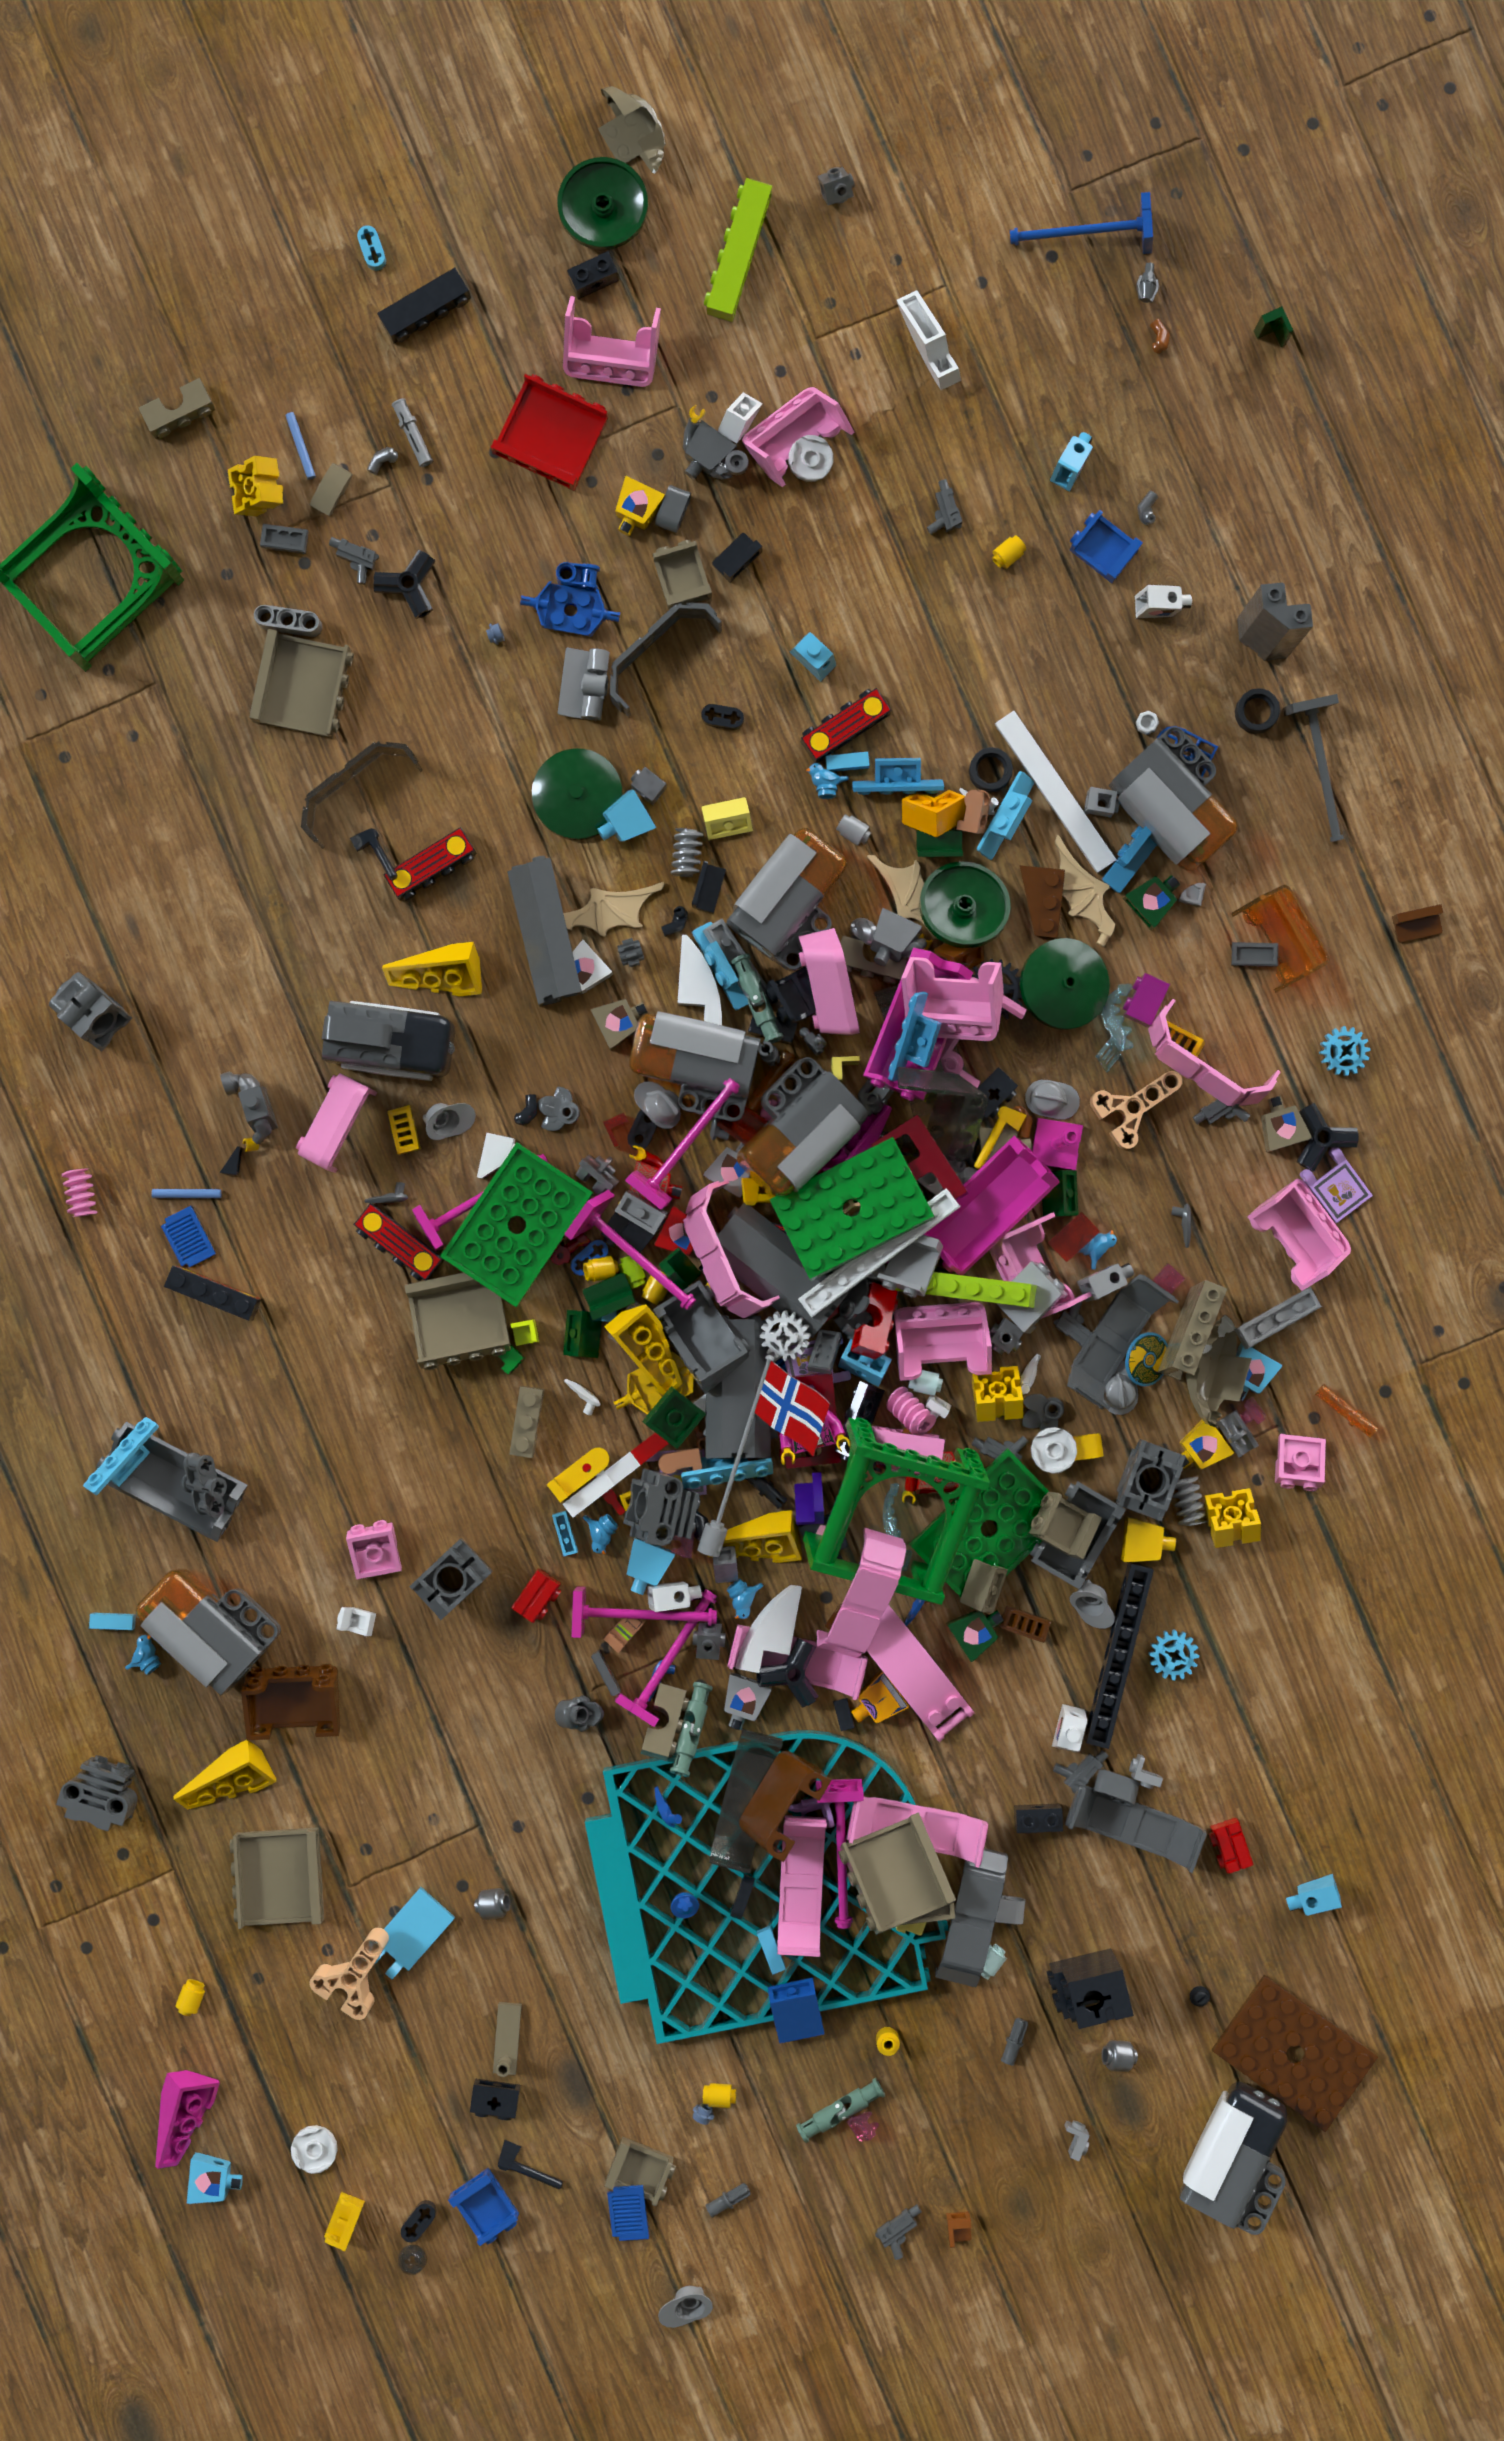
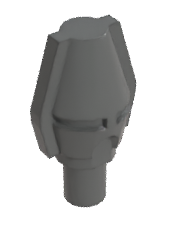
(1147, 284)

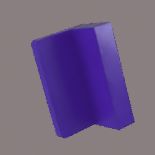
(809, 1501)

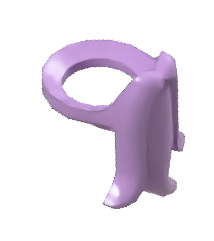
(810, 1805)

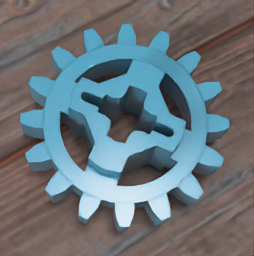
(1337, 1045)
(1170, 1663)

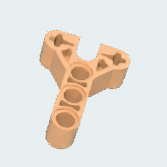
(1119, 1103)
(329, 1977)

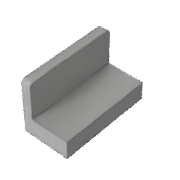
(641, 1211)

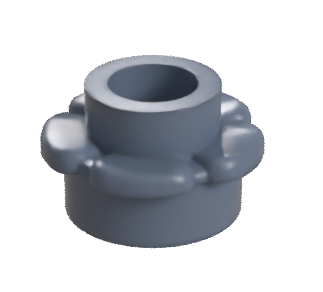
(495, 633)
(703, 2114)

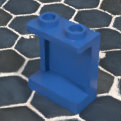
(1104, 546)
(795, 2010)
(485, 2206)

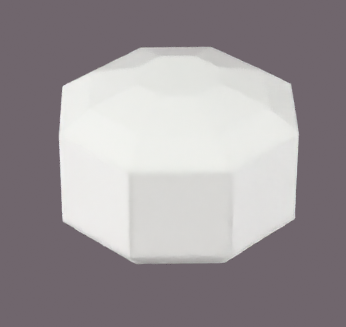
(1147, 722)

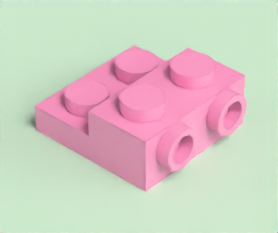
(1300, 1462)
(373, 1549)

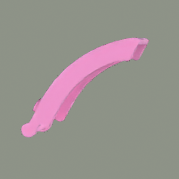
(916, 1675)

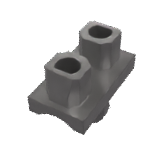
(600, 1170)
(1237, 1433)

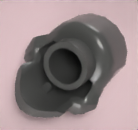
(578, 1713)

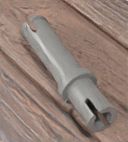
(408, 424)

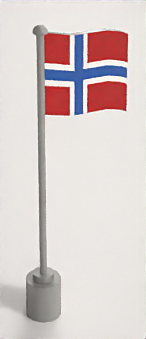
(787, 1408)

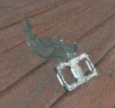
(1114, 1025)
(890, 1522)

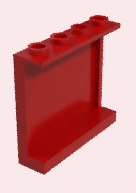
(550, 432)

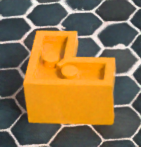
(933, 814)

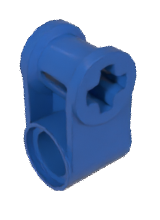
(579, 575)

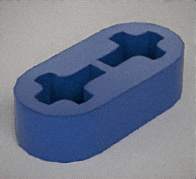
(586, 1253)

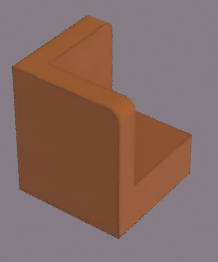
(958, 2227)

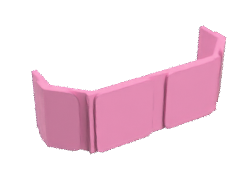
(1199, 1071)
(714, 1261)
(867, 1595)
(824, 1669)
(948, 1831)
(801, 1887)

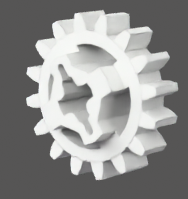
(785, 1344)

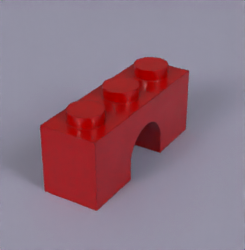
(873, 1340)

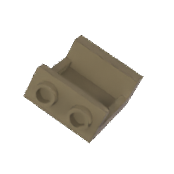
(681, 574)
(1064, 1525)
(643, 2166)

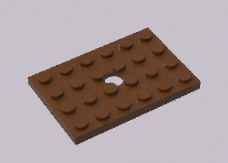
(1268, 2027)

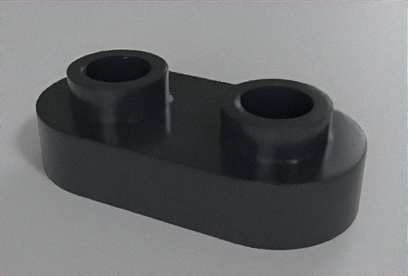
(642, 1128)

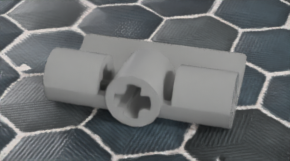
(584, 683)

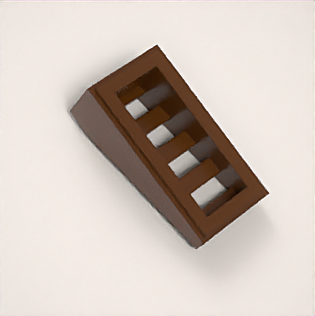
(1043, 1631)

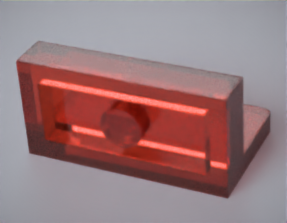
(614, 1124)
(744, 1128)
(1073, 1237)

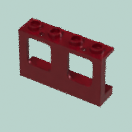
(931, 1157)
(824, 1385)

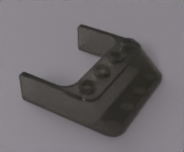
(954, 1115)

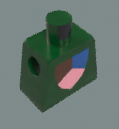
(1152, 899)
(975, 1631)

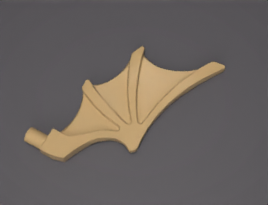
(905, 887)
(1084, 894)
(611, 909)

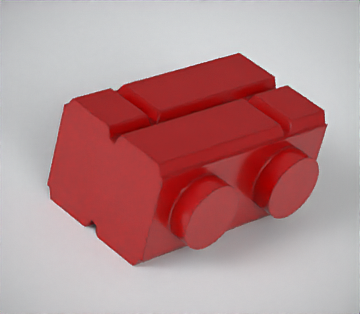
(536, 1595)
(1230, 1845)

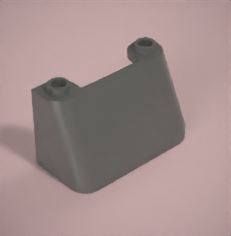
(702, 1337)
(1072, 1569)

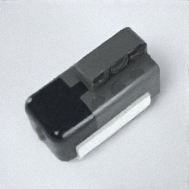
(388, 1040)
(1233, 2159)

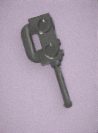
(814, 1042)
(873, 1101)

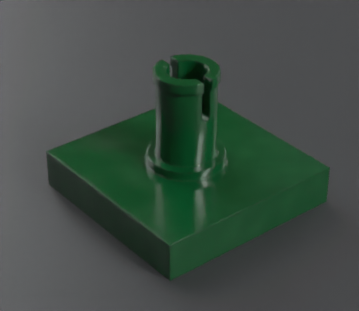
(674, 1417)

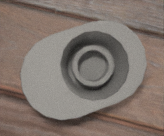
(1052, 1099)
(658, 1104)
(448, 1120)
(1120, 1392)
(1093, 1605)
(687, 2306)

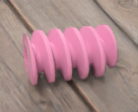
(79, 1193)
(910, 1411)

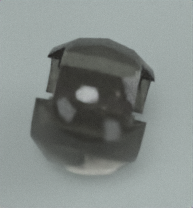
(404, 2261)

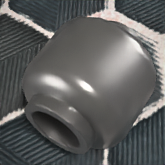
(492, 1904)
(1119, 2056)

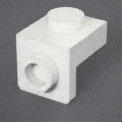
(356, 1621)

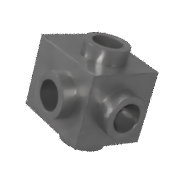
(836, 185)
(1013, 1332)
(708, 1641)

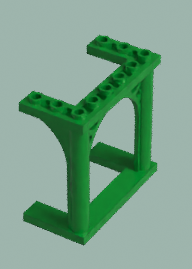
(83, 498)
(864, 1451)

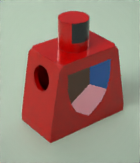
(674, 1234)

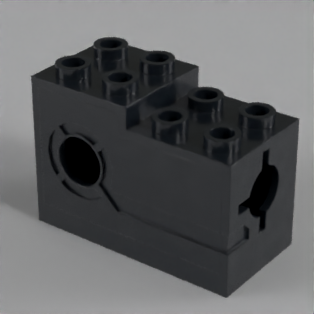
(1087, 1981)

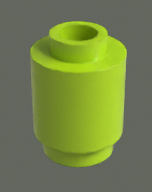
(633, 1272)

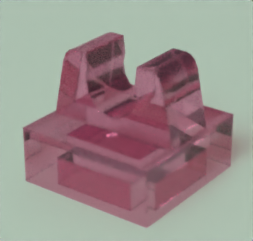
(1168, 1278)
(1253, 1412)
(686, 1548)
(861, 2127)

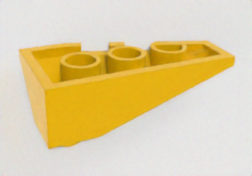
(447, 968)
(644, 1341)
(767, 1537)
(235, 1771)

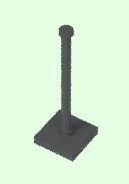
(1311, 708)

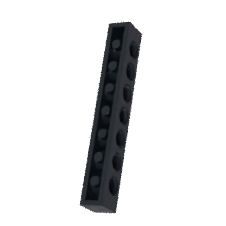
(1118, 1655)

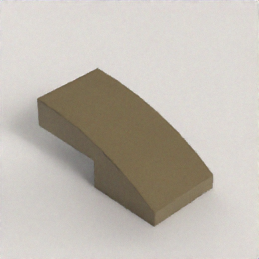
(330, 489)

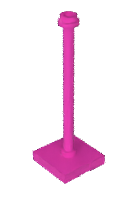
(1057, 1143)
(650, 1187)
(591, 1215)
(431, 1226)
(582, 1611)
(639, 1705)
(839, 1792)

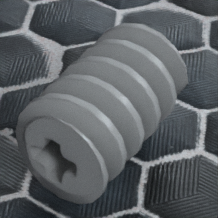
(686, 852)
(1188, 1503)

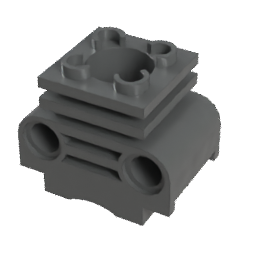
(1156, 1501)
(661, 1508)
(434, 1591)
(99, 1793)

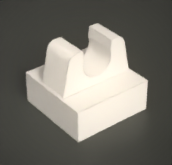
(938, 1406)

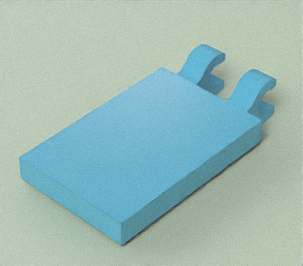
(414, 1930)

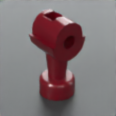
(563, 1253)

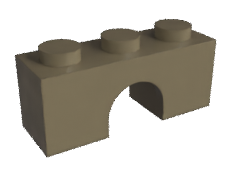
(195, 404)
(855, 960)
(526, 1421)
(660, 1742)

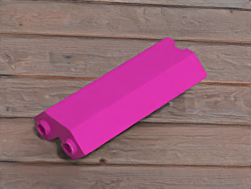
(884, 1049)
(994, 1204)

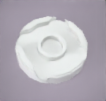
(810, 458)
(1053, 1450)
(314, 2149)

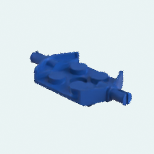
(555, 598)

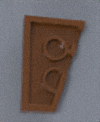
(1044, 898)

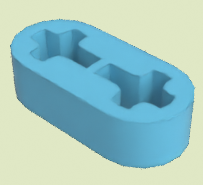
(367, 249)

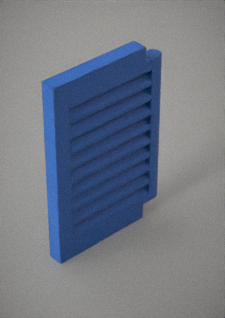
(187, 1237)
(628, 2213)

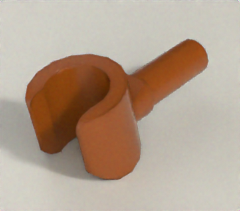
(700, 1436)

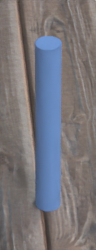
(300, 445)
(186, 1193)

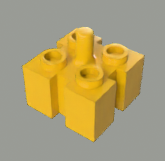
(255, 486)
(998, 1395)
(1232, 1518)

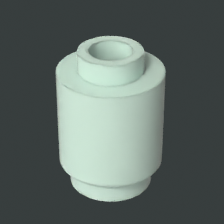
(927, 1383)
(994, 1961)

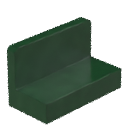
(1276, 322)
(945, 845)
(1064, 1196)
(679, 1269)
(609, 1296)
(582, 1334)

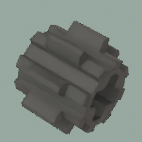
(630, 952)

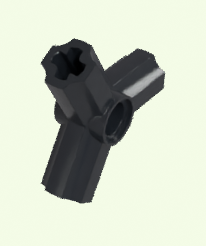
(417, 571)
(1336, 1138)
(778, 1674)

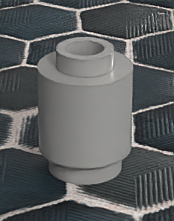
(853, 830)

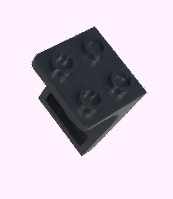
(792, 997)
(865, 1406)

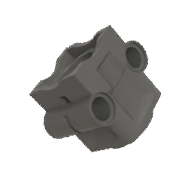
(89, 1010)

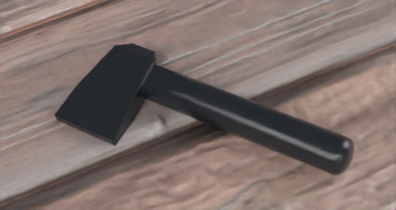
(370, 837)
(506, 2162)

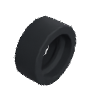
(1263, 694)
(990, 752)

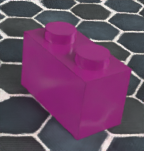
(1145, 1000)

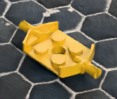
(645, 1395)

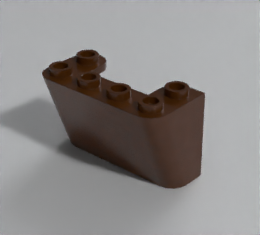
(291, 1699)
(773, 1798)

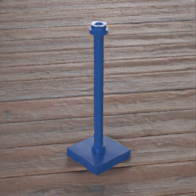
(1142, 224)

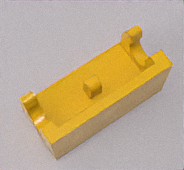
(343, 2221)

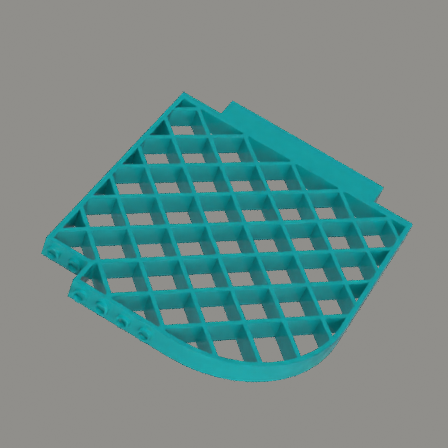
(625, 1920)

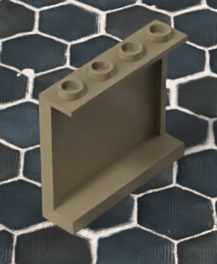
(301, 684)
(456, 1321)
(1192, 1329)
(896, 1874)
(277, 1877)

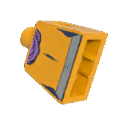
(879, 1700)

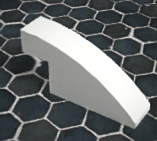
(929, 339)
(697, 982)
(771, 1630)

